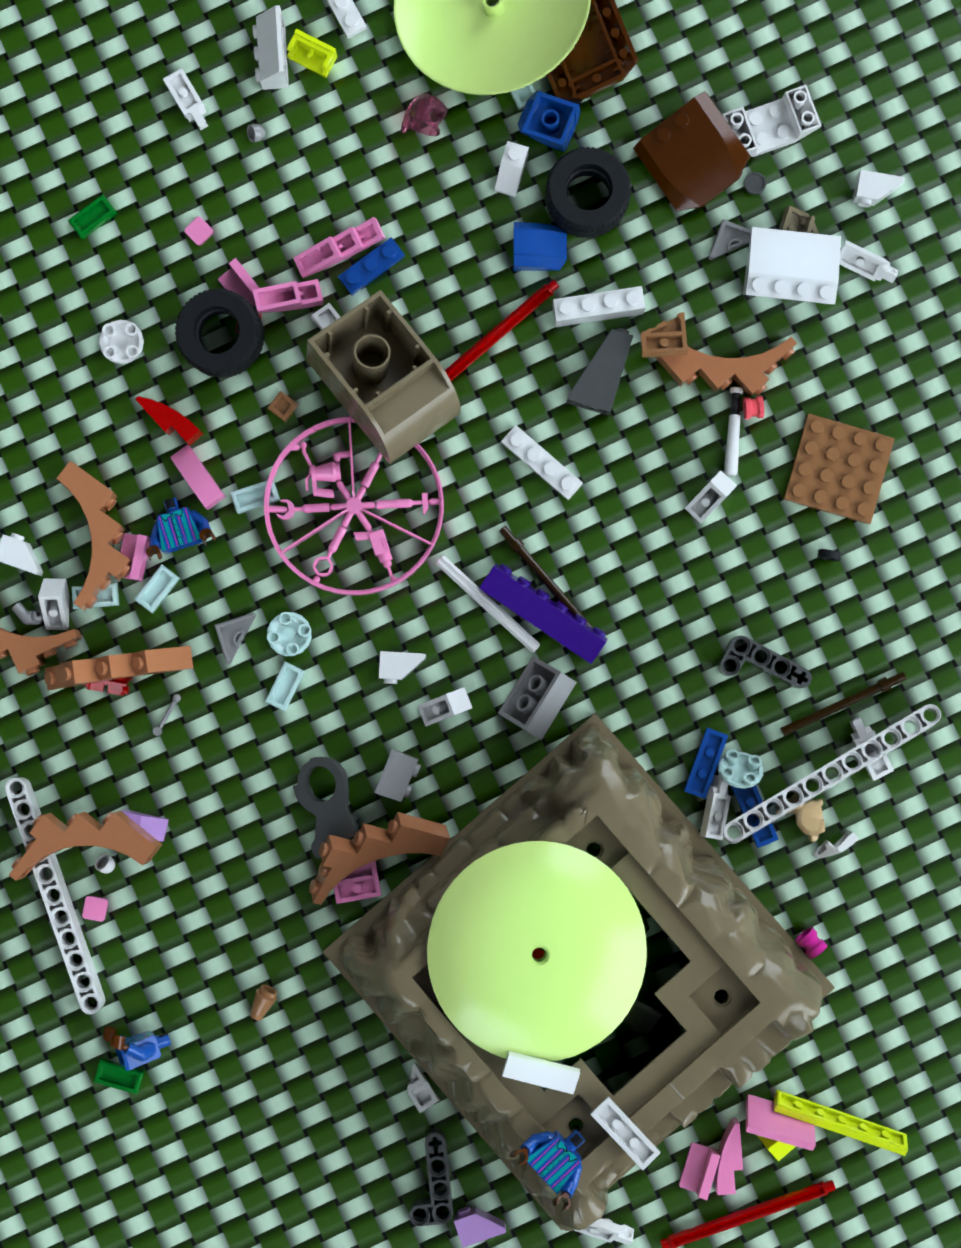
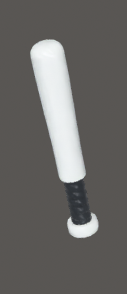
(732, 445)

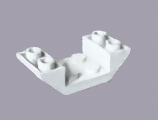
(775, 122)

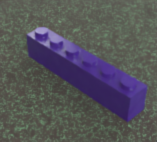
(544, 613)

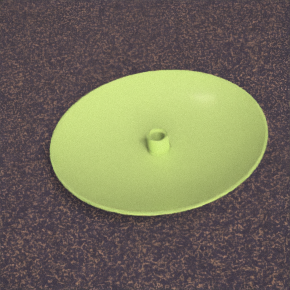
(487, 46)
(525, 901)

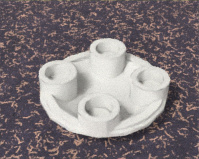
(121, 341)

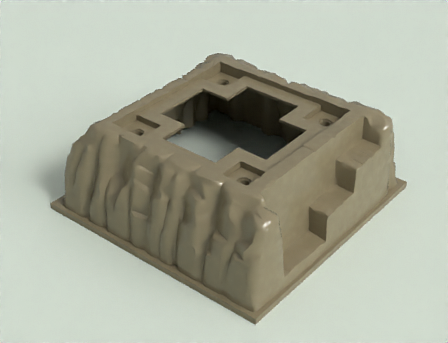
(575, 797)

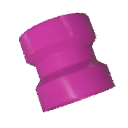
(811, 943)

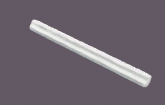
(488, 604)

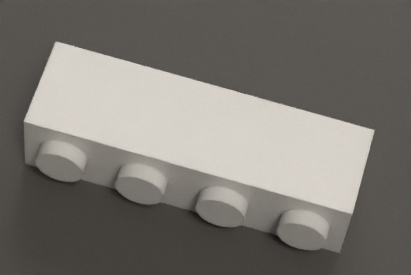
(598, 306)

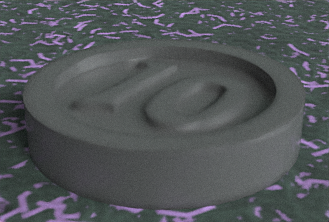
(754, 183)

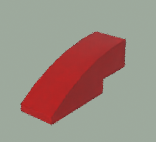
(170, 419)

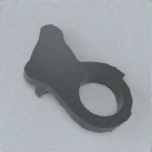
(331, 814)

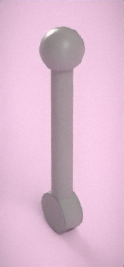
(158, 730)

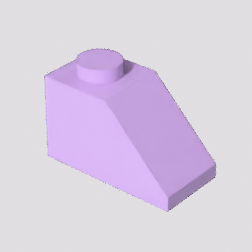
(152, 824)
(477, 1225)

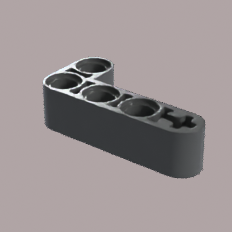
(766, 666)
(435, 1175)

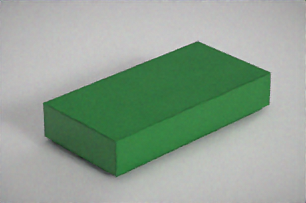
(92, 217)
(115, 1076)

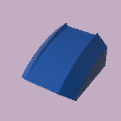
(549, 120)
(538, 247)

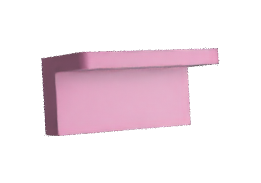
(239, 281)
(135, 548)
(699, 1169)

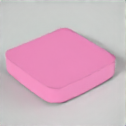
(199, 231)
(95, 908)

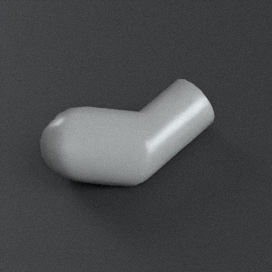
(27, 617)

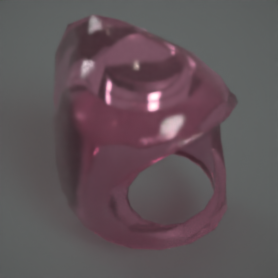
(424, 115)

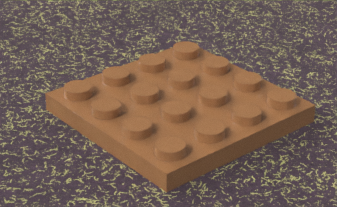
(838, 469)

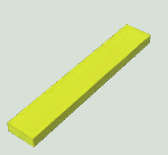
(840, 1122)

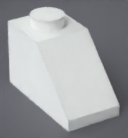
(511, 168)
(874, 187)
(710, 497)
(19, 554)
(54, 603)
(398, 665)
(445, 706)

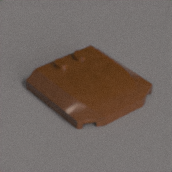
(599, 57)
(693, 154)

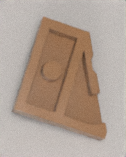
(665, 339)

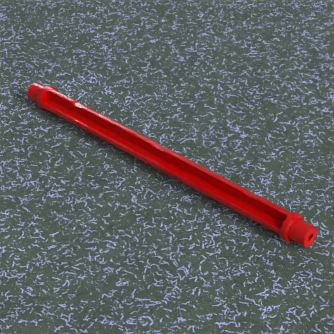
(501, 329)
(748, 1215)

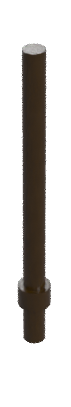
(516, 545)
(882, 686)

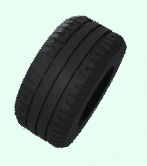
(587, 163)
(198, 312)

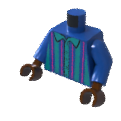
(177, 530)
(136, 1049)
(554, 1161)

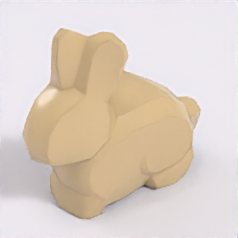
(808, 817)

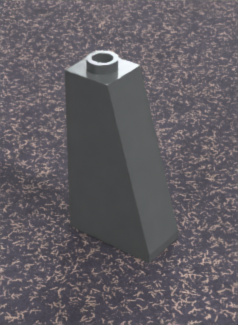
(602, 376)

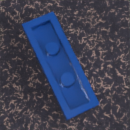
(371, 266)
(705, 763)
(748, 799)

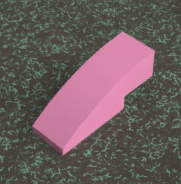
(288, 296)
(197, 477)
(730, 1159)

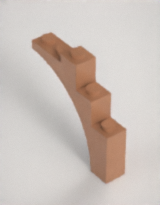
(718, 371)
(104, 531)
(28, 650)
(118, 666)
(116, 833)
(372, 843)

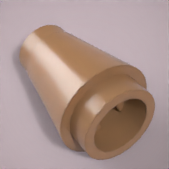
(263, 1001)

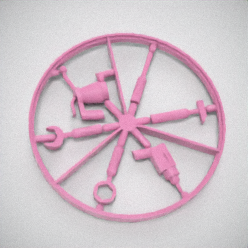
(331, 473)

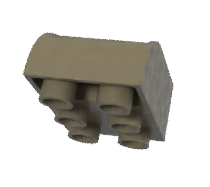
(384, 376)

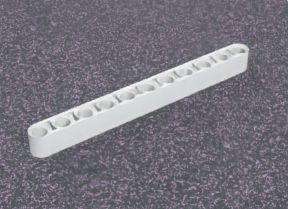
(843, 772)
(54, 906)

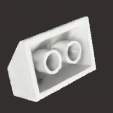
(271, 49)

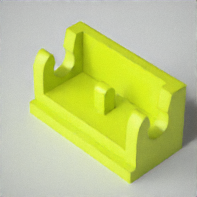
(311, 53)

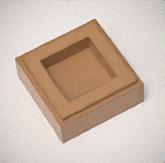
(283, 406)

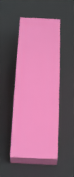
(339, 248)

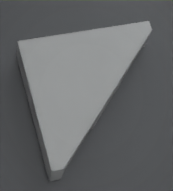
(729, 238)
(232, 633)

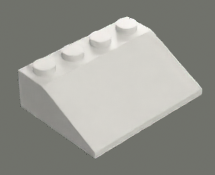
(792, 265)

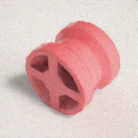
(753, 407)

